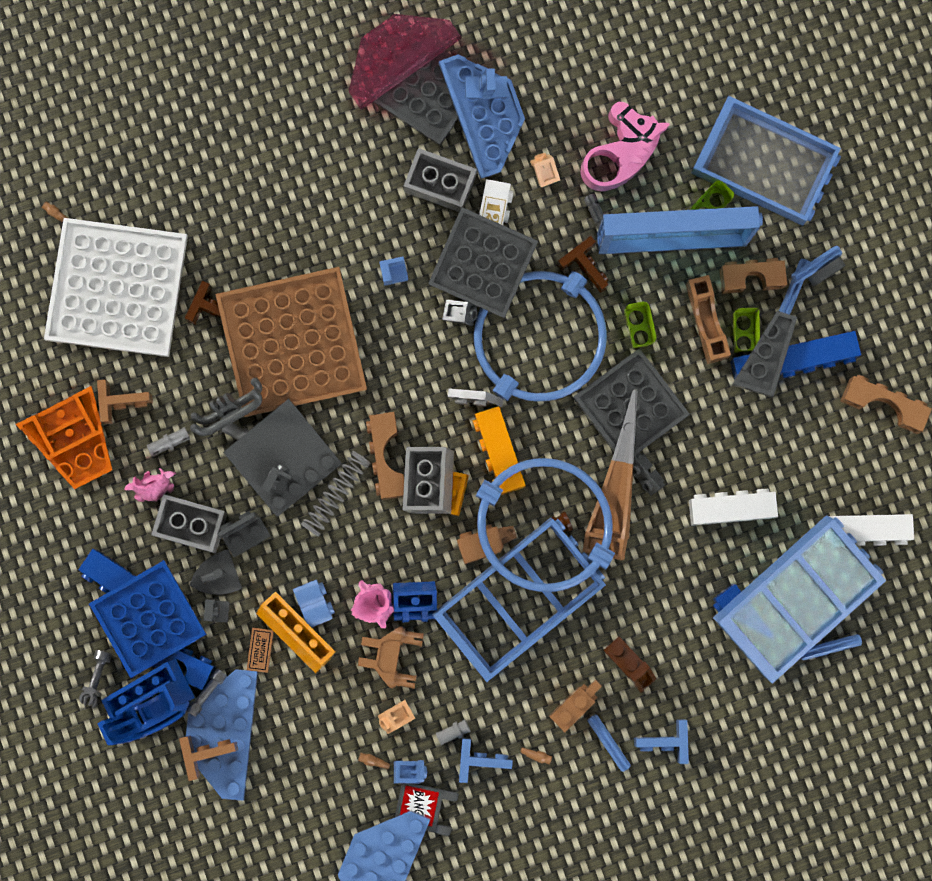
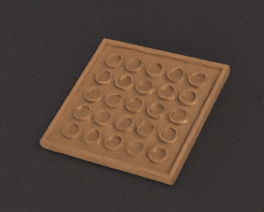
(292, 339)

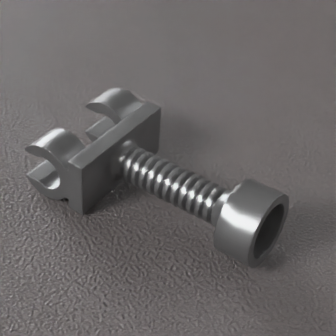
(91, 692)

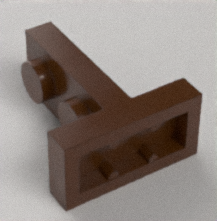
(586, 264)
(201, 304)
(630, 664)

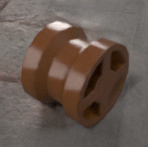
(565, 521)

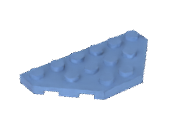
(486, 123)
(223, 717)
(385, 849)

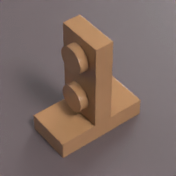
(119, 402)
(203, 752)

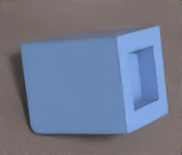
(393, 271)

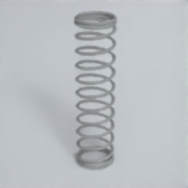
(365, 463)

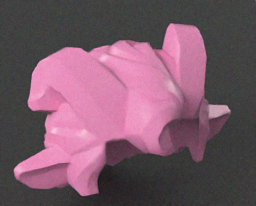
(151, 486)
(373, 604)

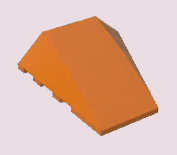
(71, 438)

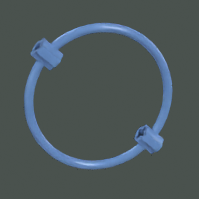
(506, 385)
(600, 554)

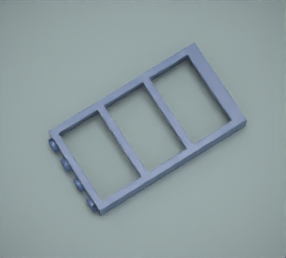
(465, 645)

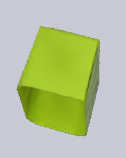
(721, 188)
(644, 308)
(753, 315)

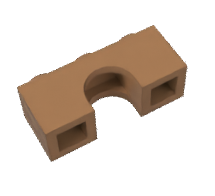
(771, 273)

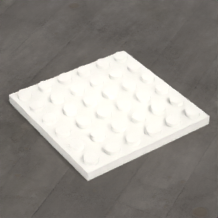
(116, 287)

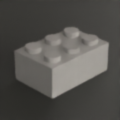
(439, 180)
(428, 480)
(189, 523)

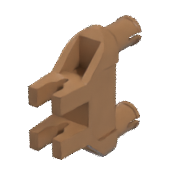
(388, 656)

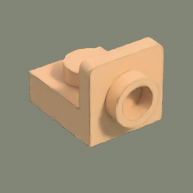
(545, 169)
(395, 717)

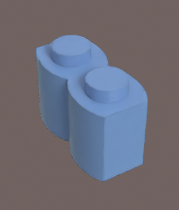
(313, 604)

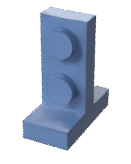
(486, 86)
(668, 743)
(479, 759)

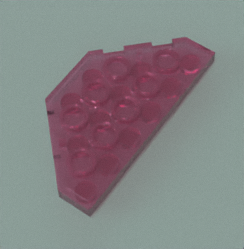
(397, 51)

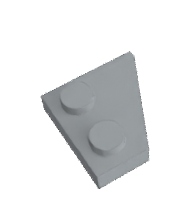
(478, 398)

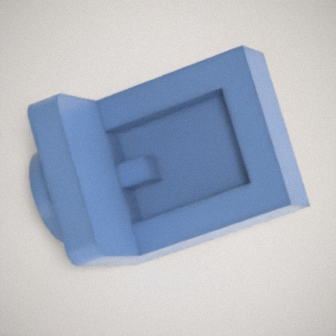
(409, 772)

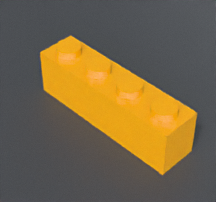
(498, 447)
(295, 632)

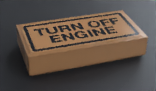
(260, 650)

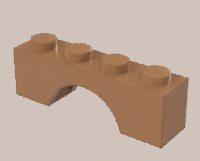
(703, 306)
(910, 414)
(383, 430)

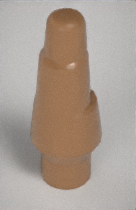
(53, 211)
(538, 756)
(371, 760)

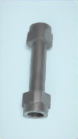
(217, 678)

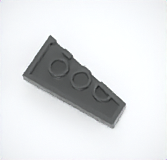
(766, 360)

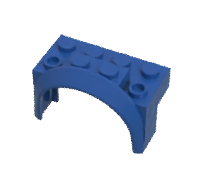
(156, 713)

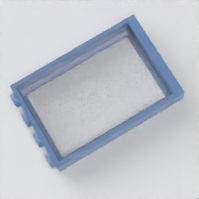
(767, 161)

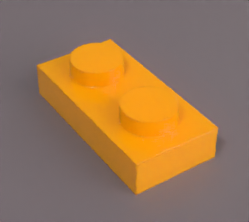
(458, 490)

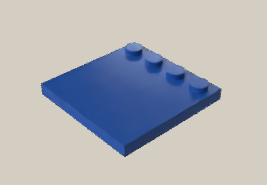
(147, 619)

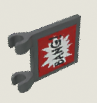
(426, 802)

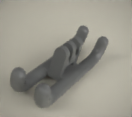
(228, 410)

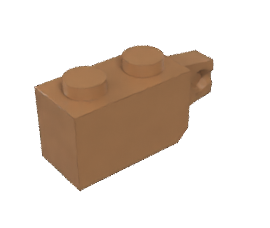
(470, 544)
(575, 705)

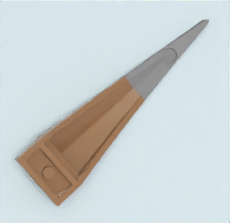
(617, 490)

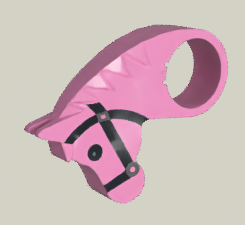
(637, 142)

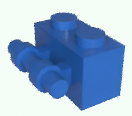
(414, 597)

